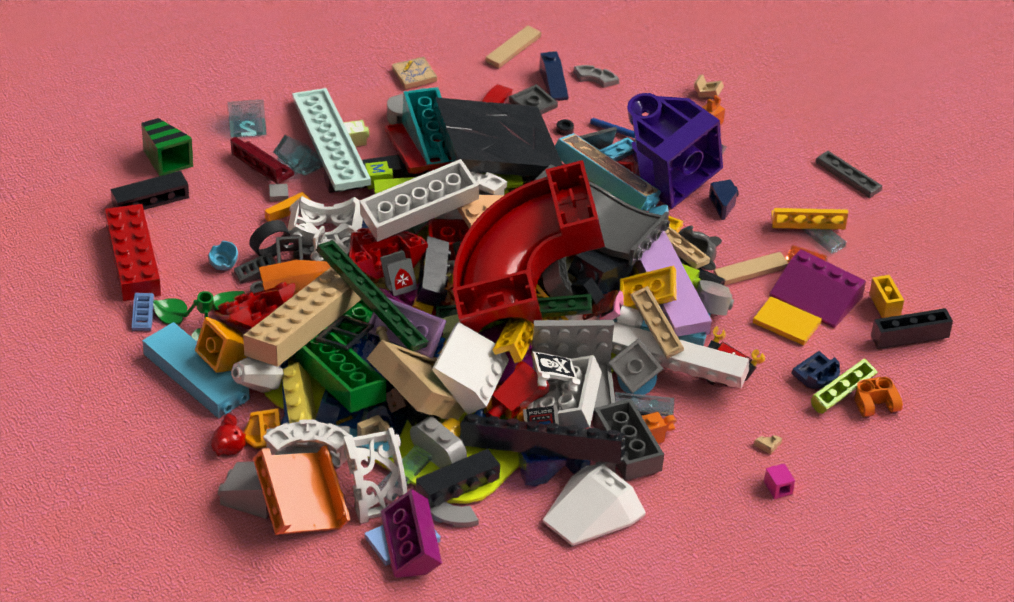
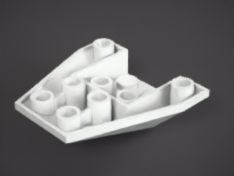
(593, 506)

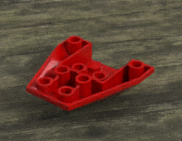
(367, 252)
(252, 308)

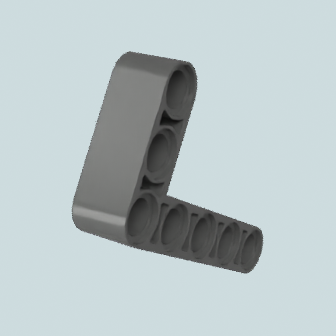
(556, 279)

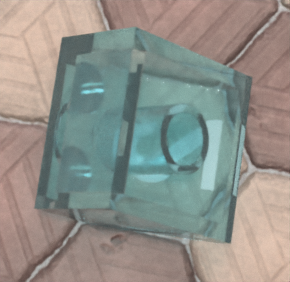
(246, 118)
(297, 156)

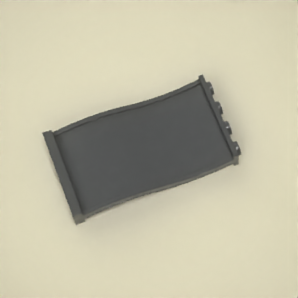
(624, 228)

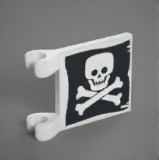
(555, 367)

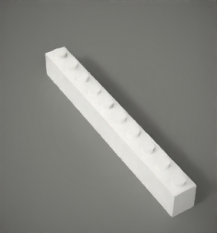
(694, 360)

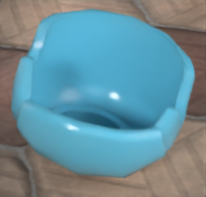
(223, 256)

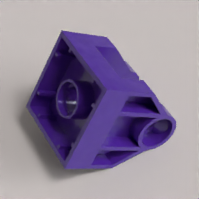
(674, 144)

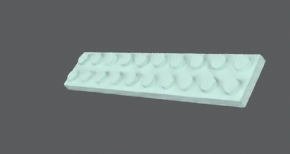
(331, 139)

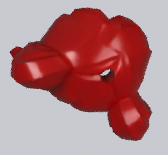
(228, 437)

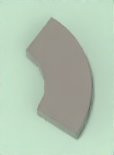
(602, 77)
(454, 515)

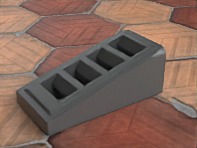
(254, 264)

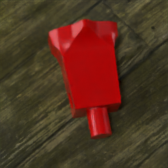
(517, 392)

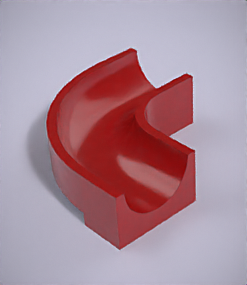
(518, 240)

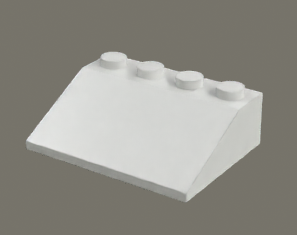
(469, 368)
(578, 406)

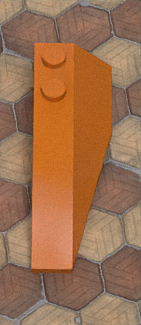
(297, 271)

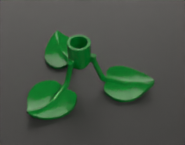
(174, 309)

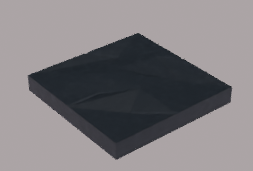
(496, 136)

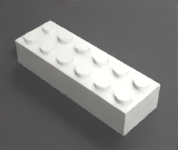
(419, 200)

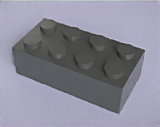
(642, 451)

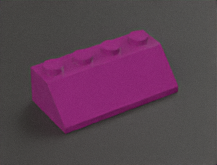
(411, 536)

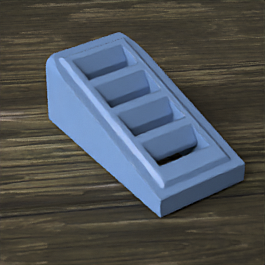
(143, 311)

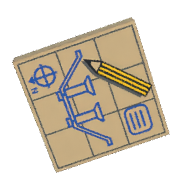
(414, 72)

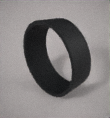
(263, 232)

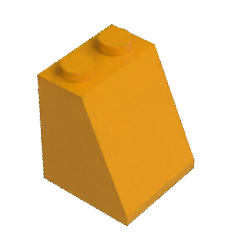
(220, 345)

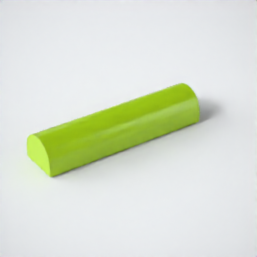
(842, 386)

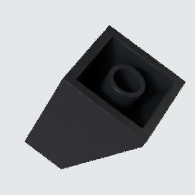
(602, 268)

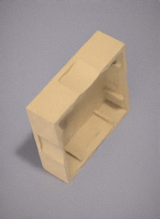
(415, 381)

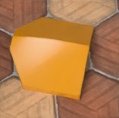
(258, 426)

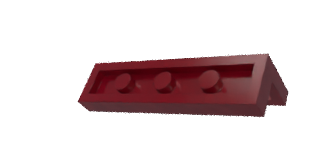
(260, 160)

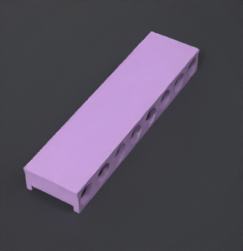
(687, 313)

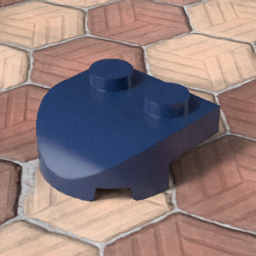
(817, 371)

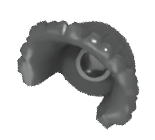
(703, 243)

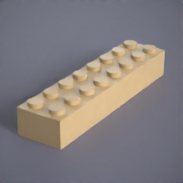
(299, 319)

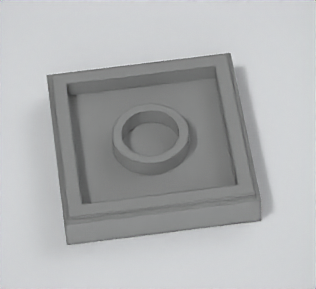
(635, 365)

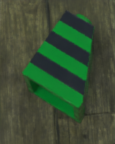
(166, 147)

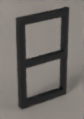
(333, 328)

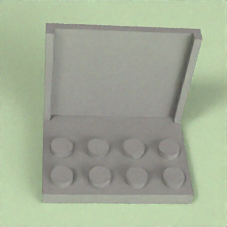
(576, 340)

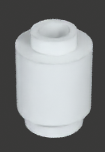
(630, 317)

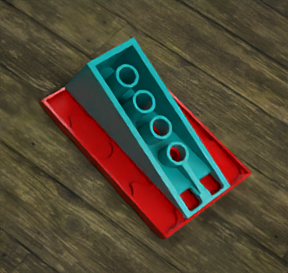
(419, 135)

